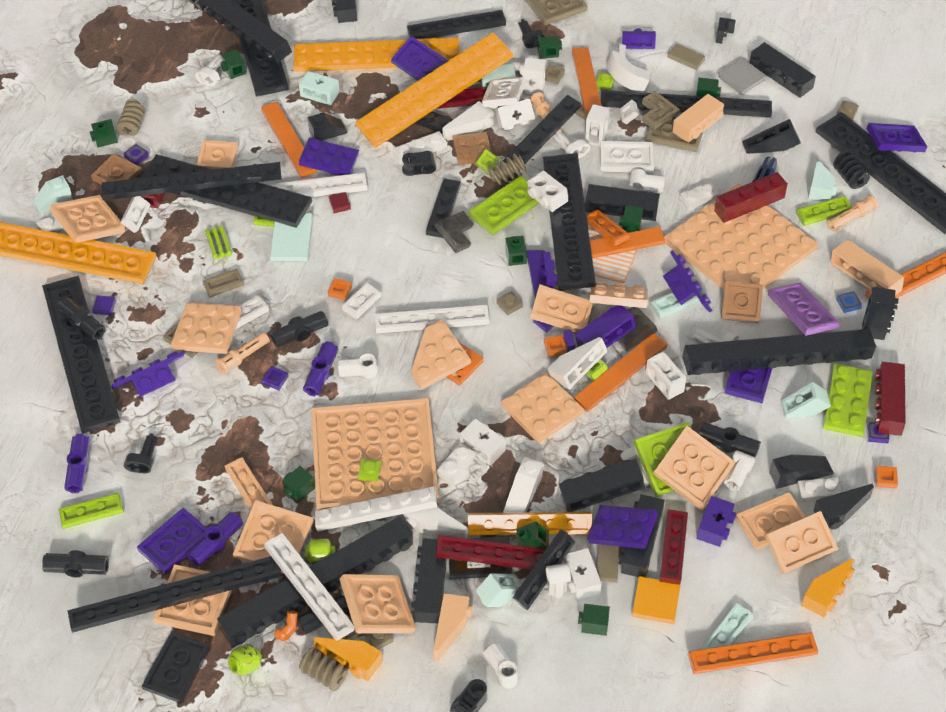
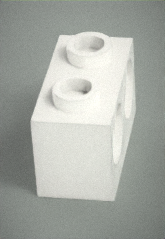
(547, 191)
(665, 375)

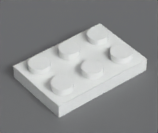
(503, 92)
(626, 156)

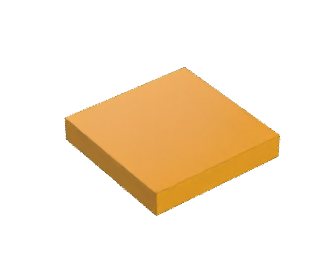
(656, 600)

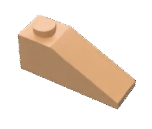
(452, 621)

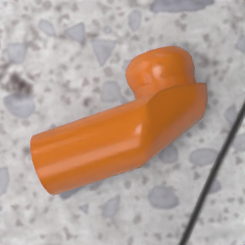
(290, 627)

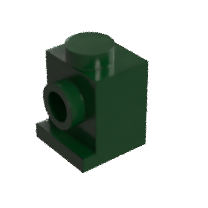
(548, 47)

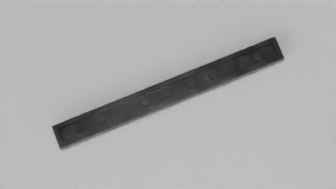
(732, 106)
(191, 181)
(173, 593)

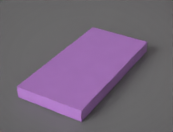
(803, 308)

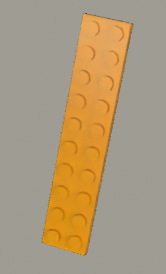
(362, 53)
(433, 90)
(85, 256)

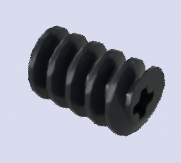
(851, 170)

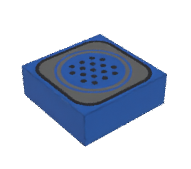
(849, 302)

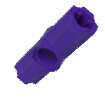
(320, 369)
(76, 472)
(223, 531)

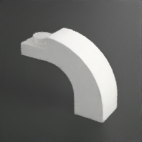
(625, 72)

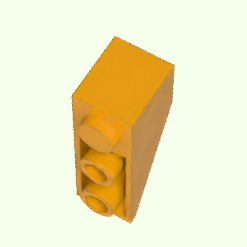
(824, 589)
(355, 655)

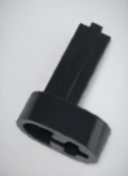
(529, 37)
(142, 462)

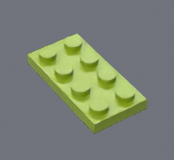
(503, 206)
(848, 400)

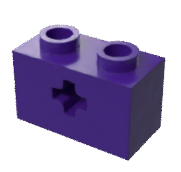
(715, 521)

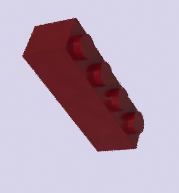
(750, 197)
(890, 399)

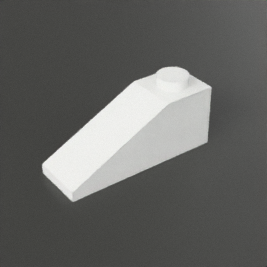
(473, 120)
(574, 365)
(524, 486)
(435, 523)

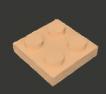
(217, 154)

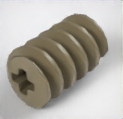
(130, 118)
(507, 169)
(322, 670)

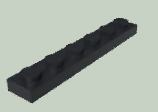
(457, 25)
(545, 129)

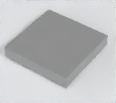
(742, 76)

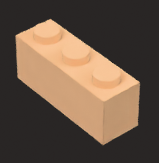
(698, 118)

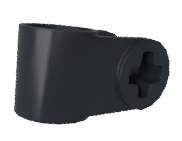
(420, 163)
(467, 700)

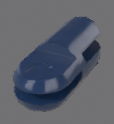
(766, 169)

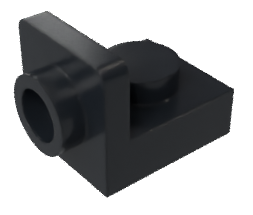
(725, 26)

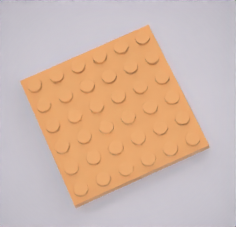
(743, 250)
(381, 431)

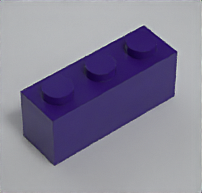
(609, 327)

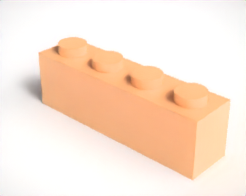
(865, 267)

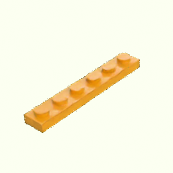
(509, 522)

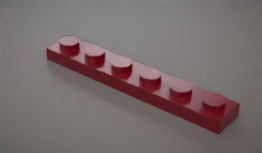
(487, 552)

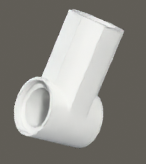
(641, 181)
(364, 366)
(739, 471)
(557, 579)
(502, 665)

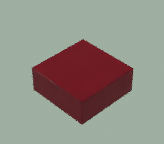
(339, 202)

